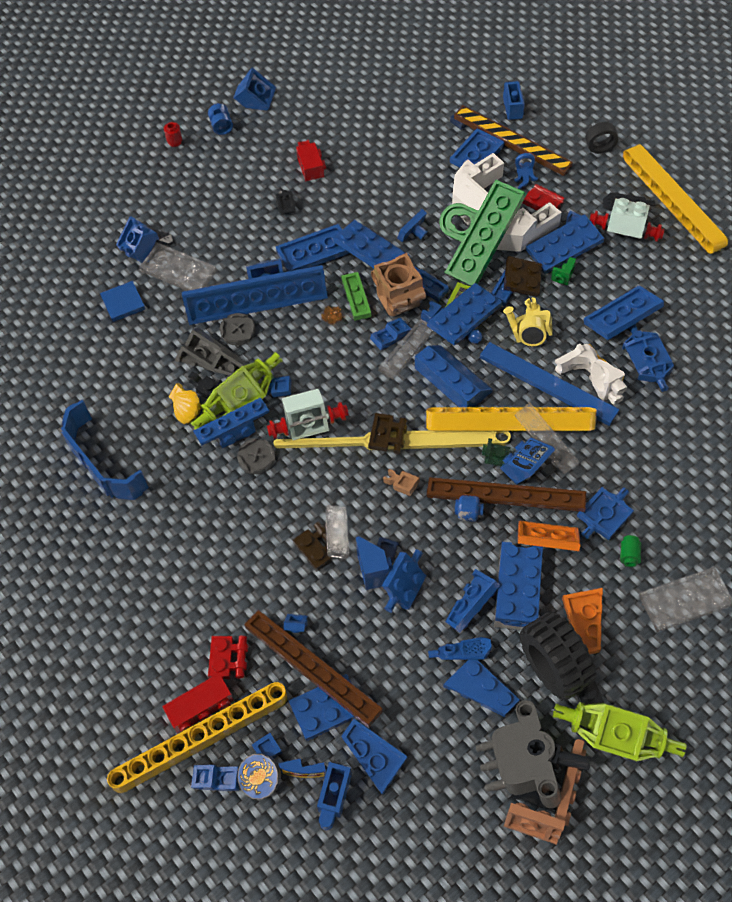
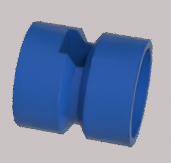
(220, 119)

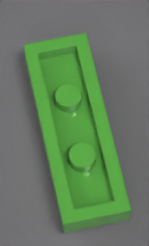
(356, 296)

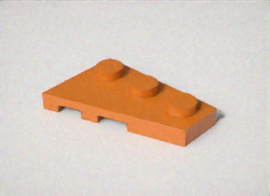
(584, 615)

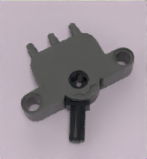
(528, 757)

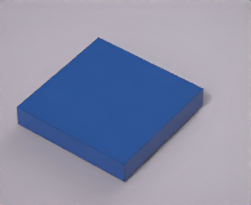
(122, 301)

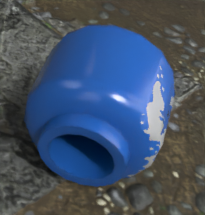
(468, 508)

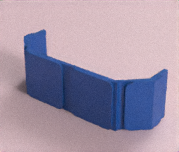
(129, 488)

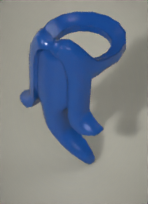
(525, 170)

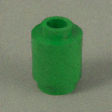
(630, 551)

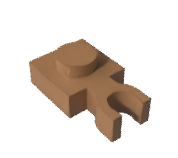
(403, 483)

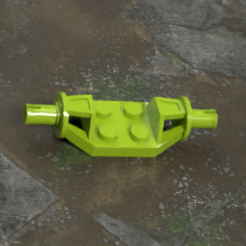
(238, 390)
(619, 731)

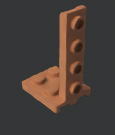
(540, 823)

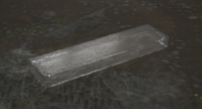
(406, 349)
(541, 431)

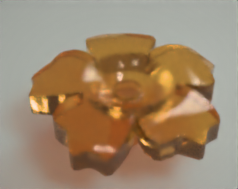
(332, 315)

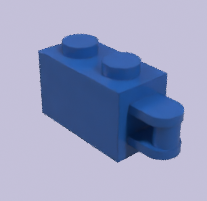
(333, 794)

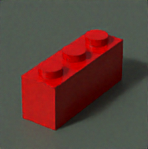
(198, 703)

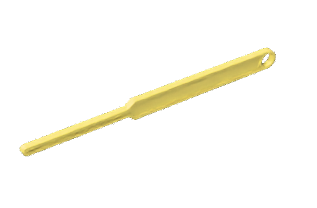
(412, 440)

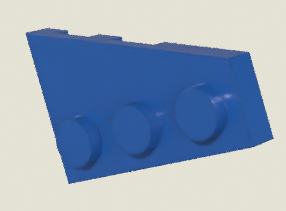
(475, 597)

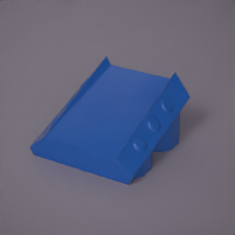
(137, 240)

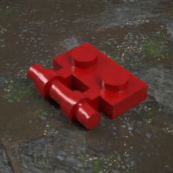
(221, 656)

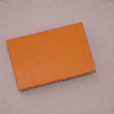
(548, 535)

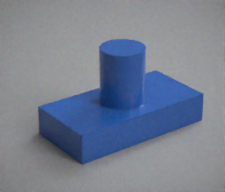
(414, 227)

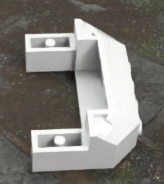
(525, 227)

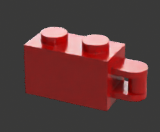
(310, 160)

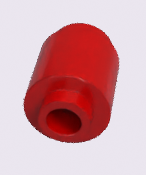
(173, 134)

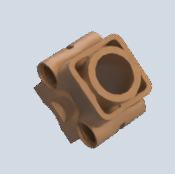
(398, 285)

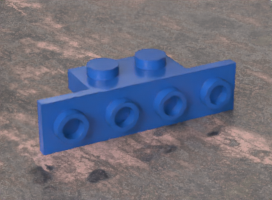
(232, 425)

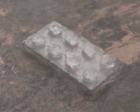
(177, 268)
(685, 599)

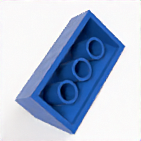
(451, 376)

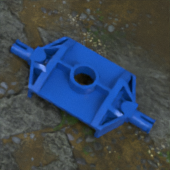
(653, 367)

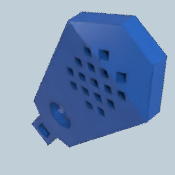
(465, 650)

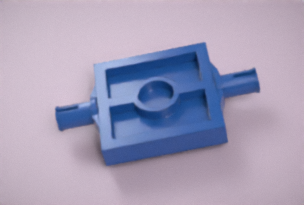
(605, 513)
(404, 580)

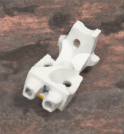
(604, 377)

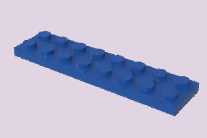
(255, 294)

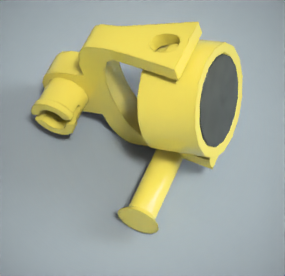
(530, 327)

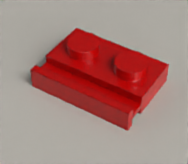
(540, 196)

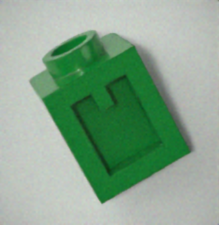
(564, 275)

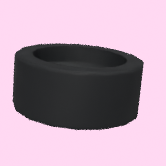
(601, 129)

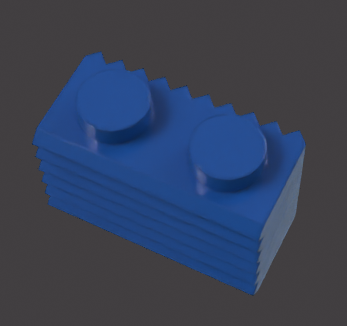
(513, 100)

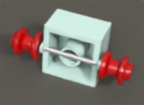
(628, 219)
(306, 415)

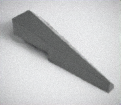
(208, 353)

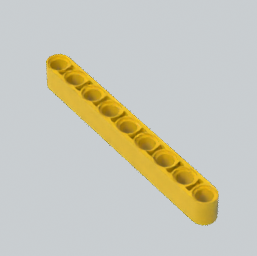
(675, 199)
(504, 420)
(188, 738)

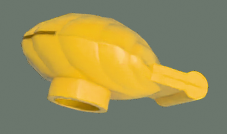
(185, 404)

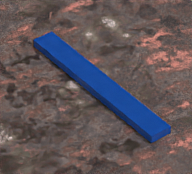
(547, 382)

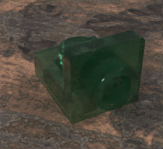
(494, 453)

